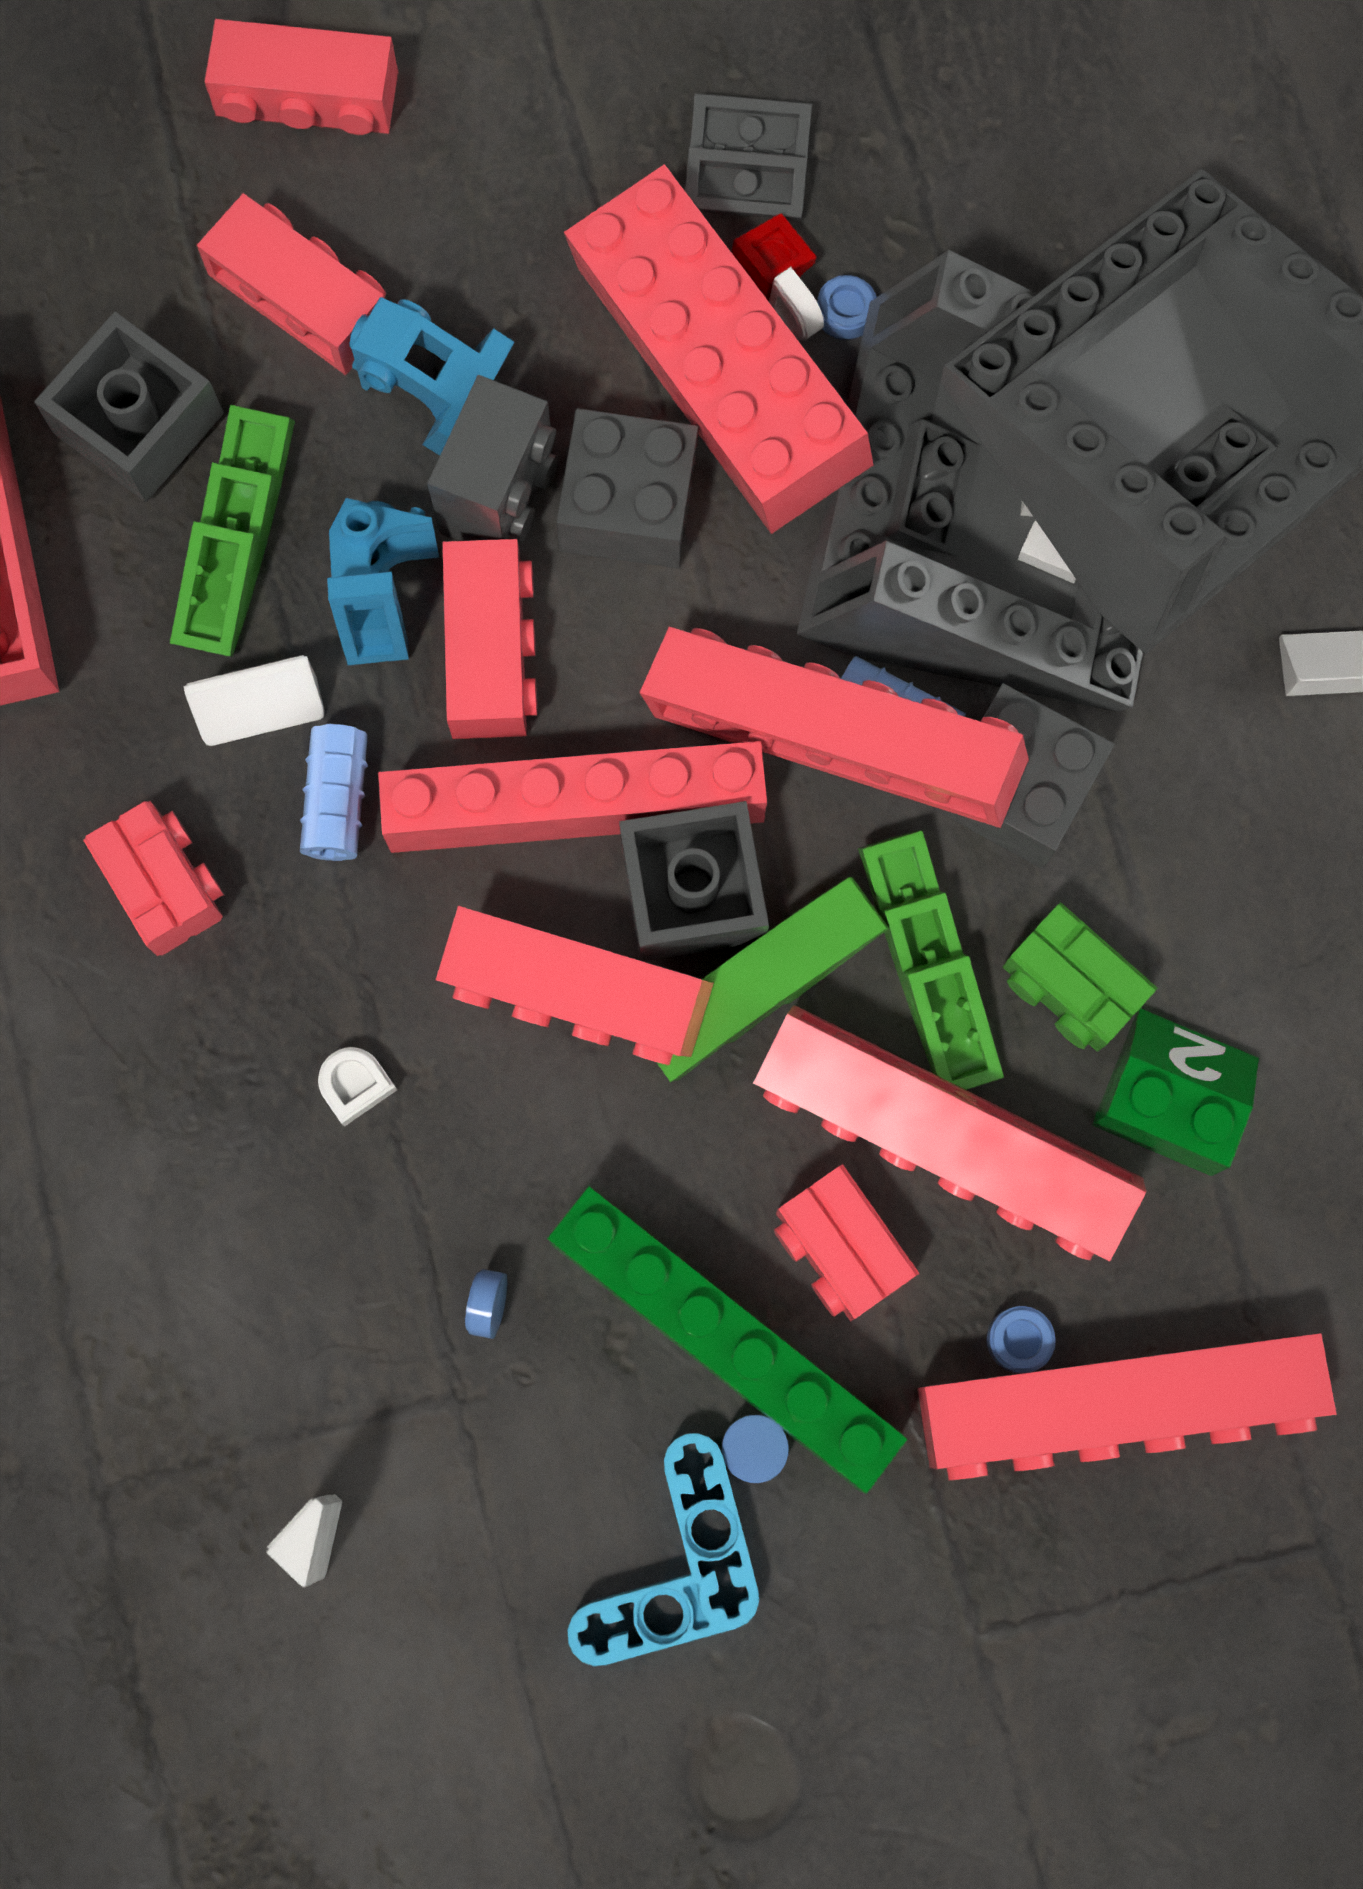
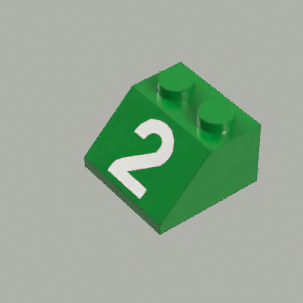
(1179, 1094)

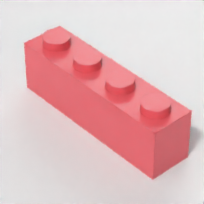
(574, 983)

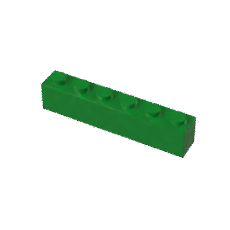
(727, 1340)

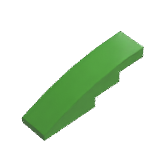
(232, 532)
(931, 961)
(781, 968)

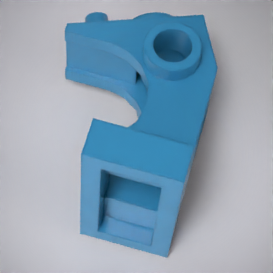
(380, 351)
(365, 594)

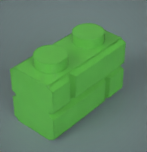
(1077, 979)

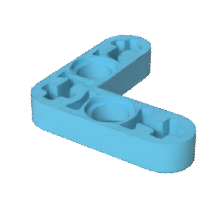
(689, 1590)

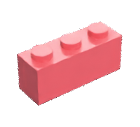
(302, 76)
(289, 278)
(487, 639)

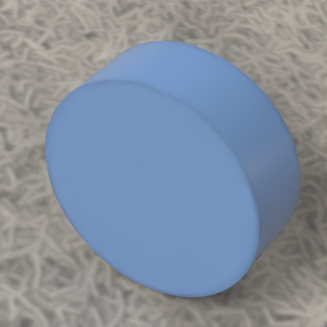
(845, 306)
(486, 1303)
(1021, 1339)
(755, 1449)

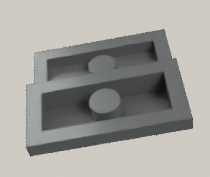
(748, 156)

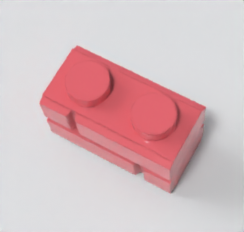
(154, 877)
(844, 1244)

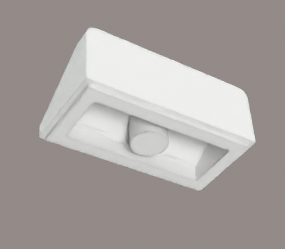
(1322, 663)
(255, 700)
(307, 1540)

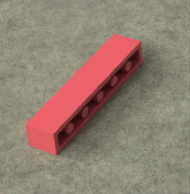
(837, 725)
(563, 795)
(951, 1134)
(1126, 1403)

